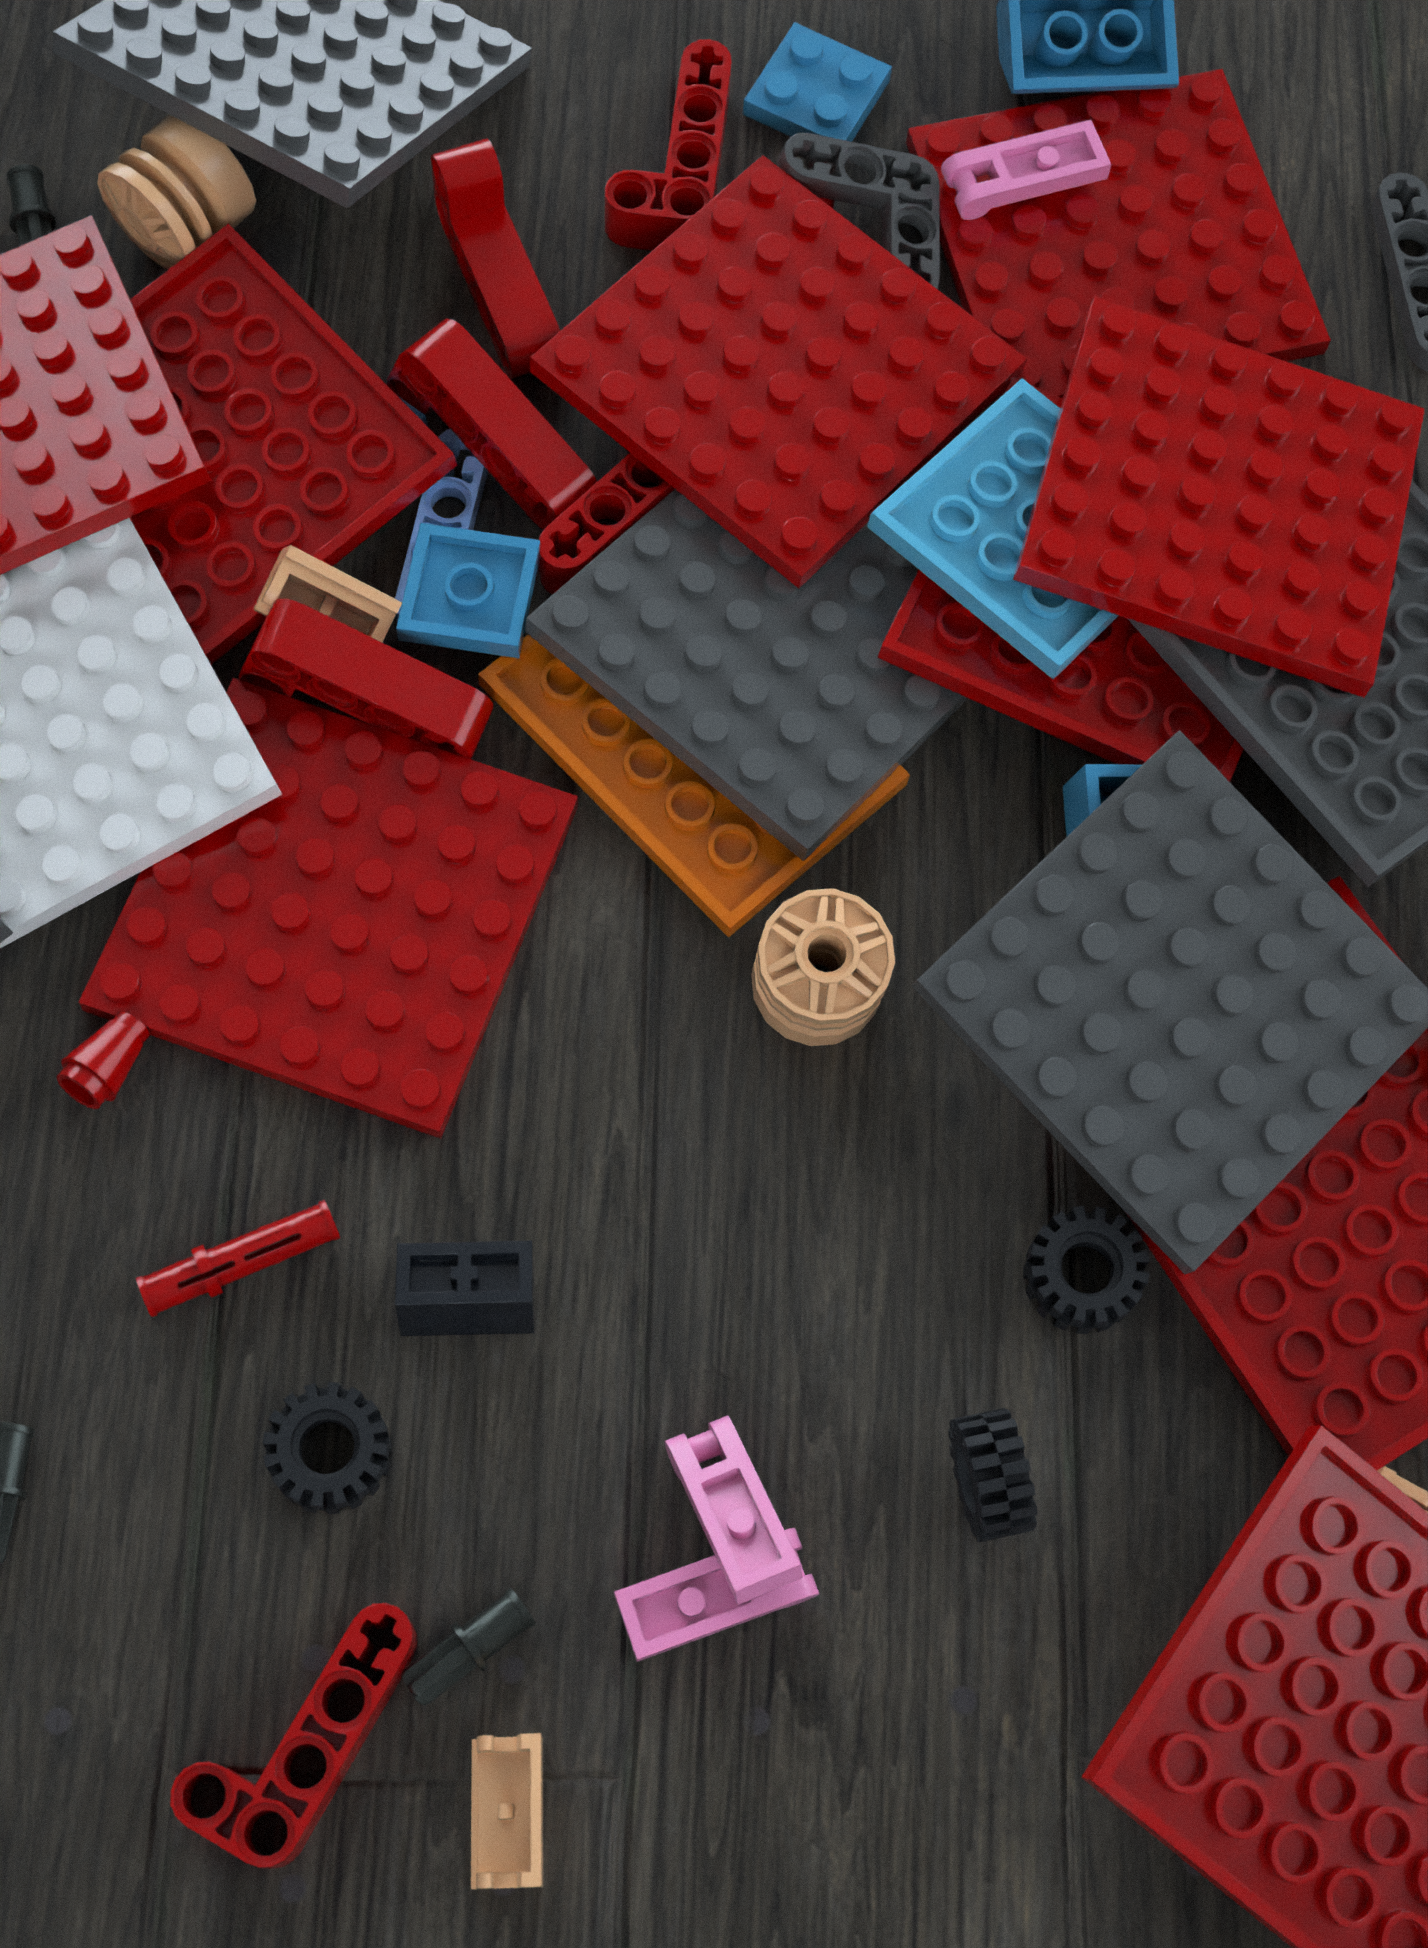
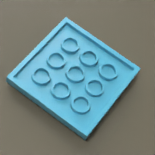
(967, 525)

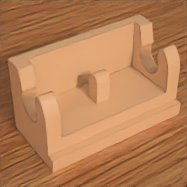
(329, 591)
(507, 1812)

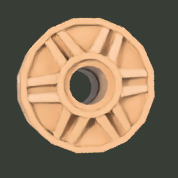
(175, 191)
(831, 932)

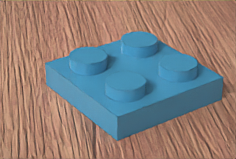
(816, 87)
(469, 590)

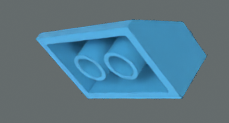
(1087, 45)

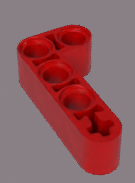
(650, 206)
(491, 254)
(493, 419)
(576, 536)
(364, 679)
(311, 1728)

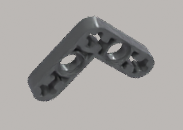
(896, 200)

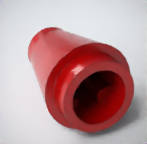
(103, 1061)

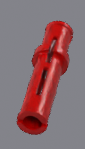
(162, 1288)

